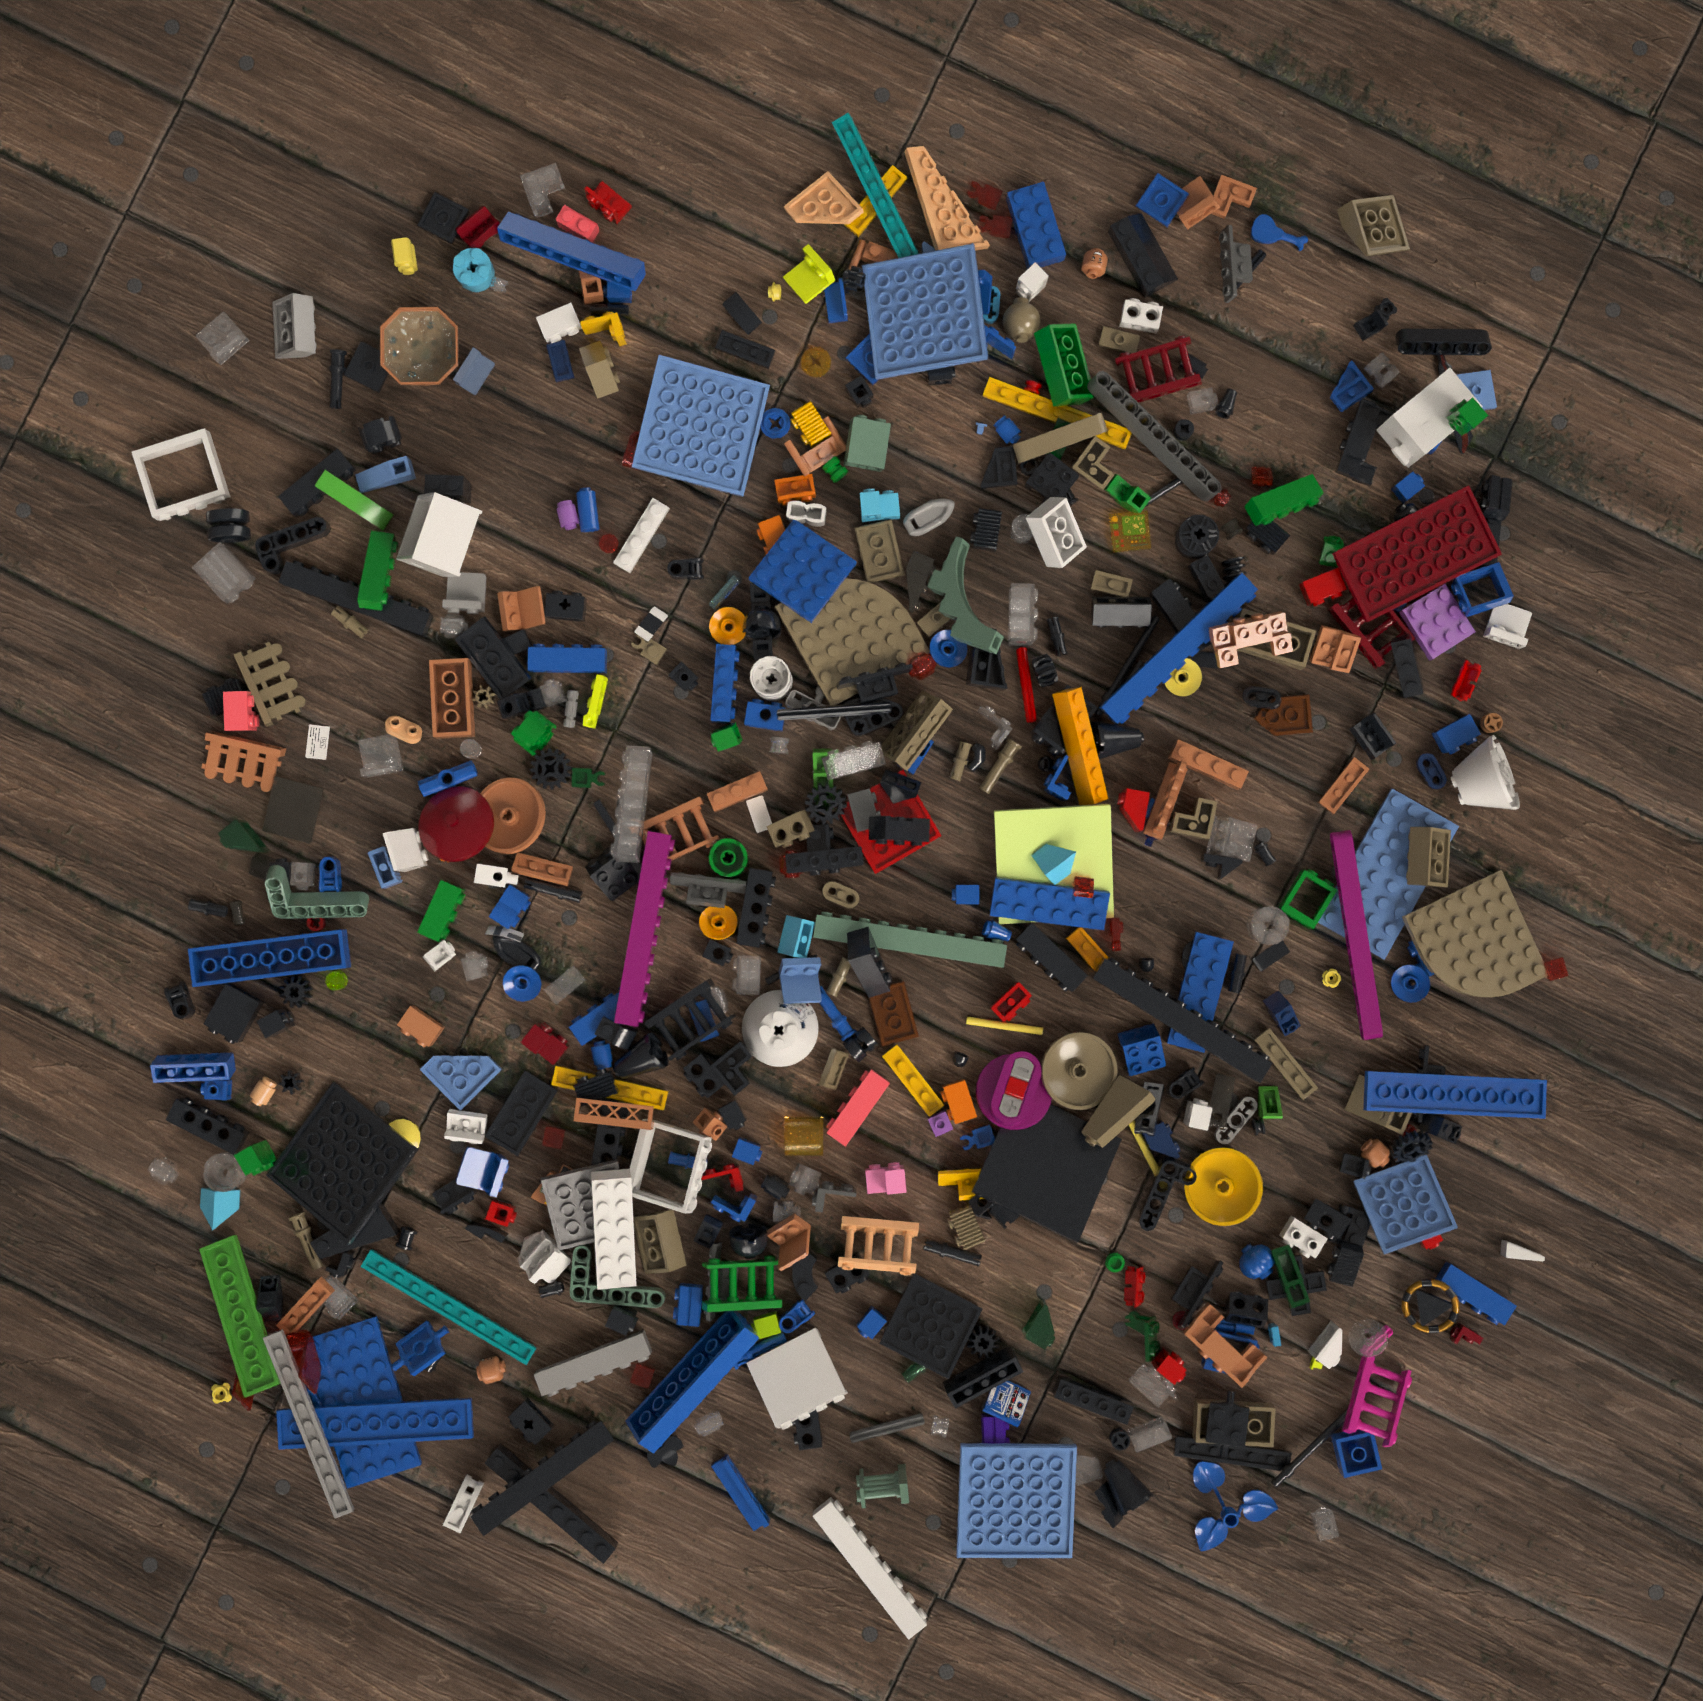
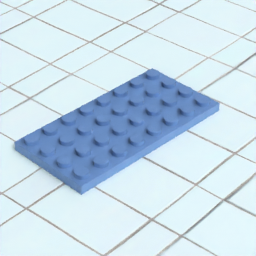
(1383, 871)

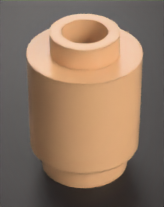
(263, 1091)

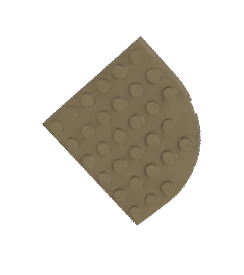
(853, 634)
(1477, 940)

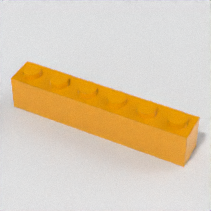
(1080, 746)

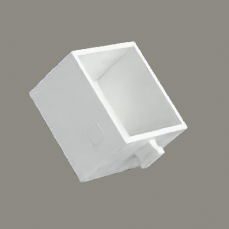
(1423, 420)
(438, 534)

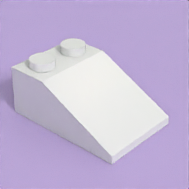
(405, 849)

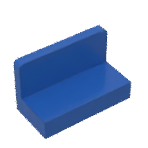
(836, 302)

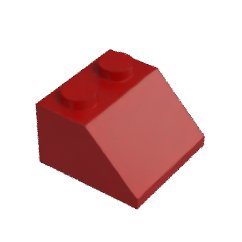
(1134, 807)

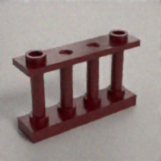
(1171, 384)
(1374, 656)

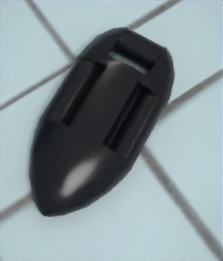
(515, 952)

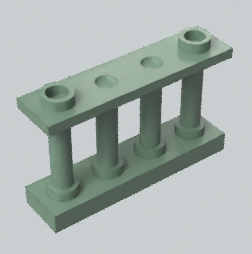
(883, 1486)

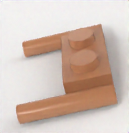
(871, 253)
(821, 453)

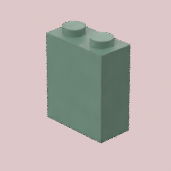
(867, 443)

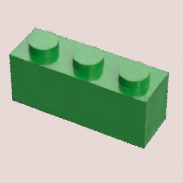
(441, 911)
(256, 1158)

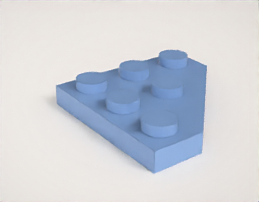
(460, 1076)

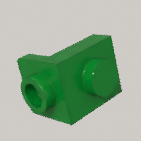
(1331, 545)

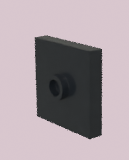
(442, 217)
(366, 368)

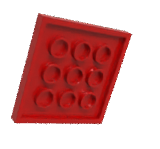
(884, 855)

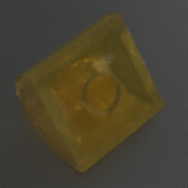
(803, 1136)

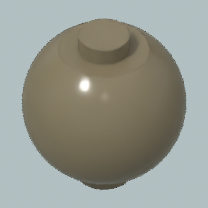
(1021, 320)

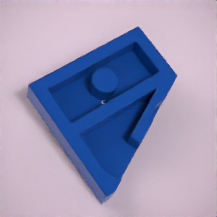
(1350, 388)

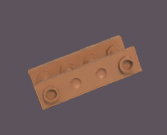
(676, 814)

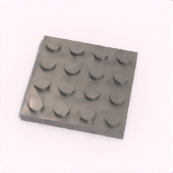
(570, 1204)

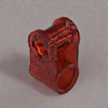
(630, 450)

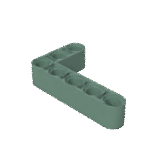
(311, 904)
(608, 1297)

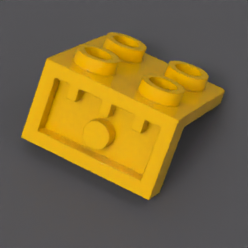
(608, 321)

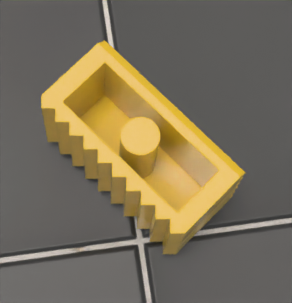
(810, 424)

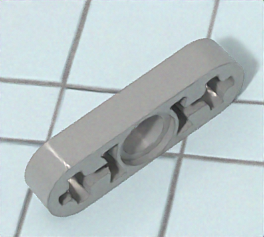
(1241, 1106)

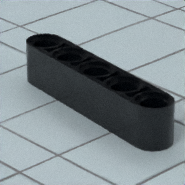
(1443, 341)

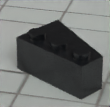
(985, 669)
(899, 830)
(868, 962)

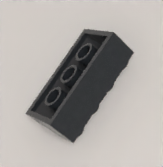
(1142, 254)

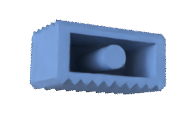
(383, 868)

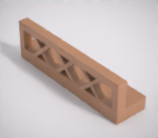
(614, 1121)

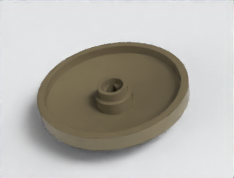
(1078, 1070)

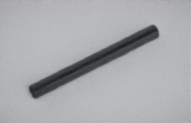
(834, 711)

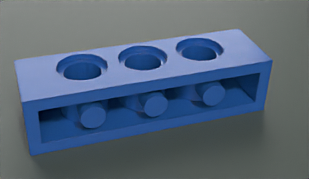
(193, 1067)

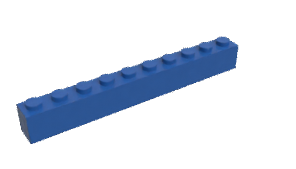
(1178, 648)

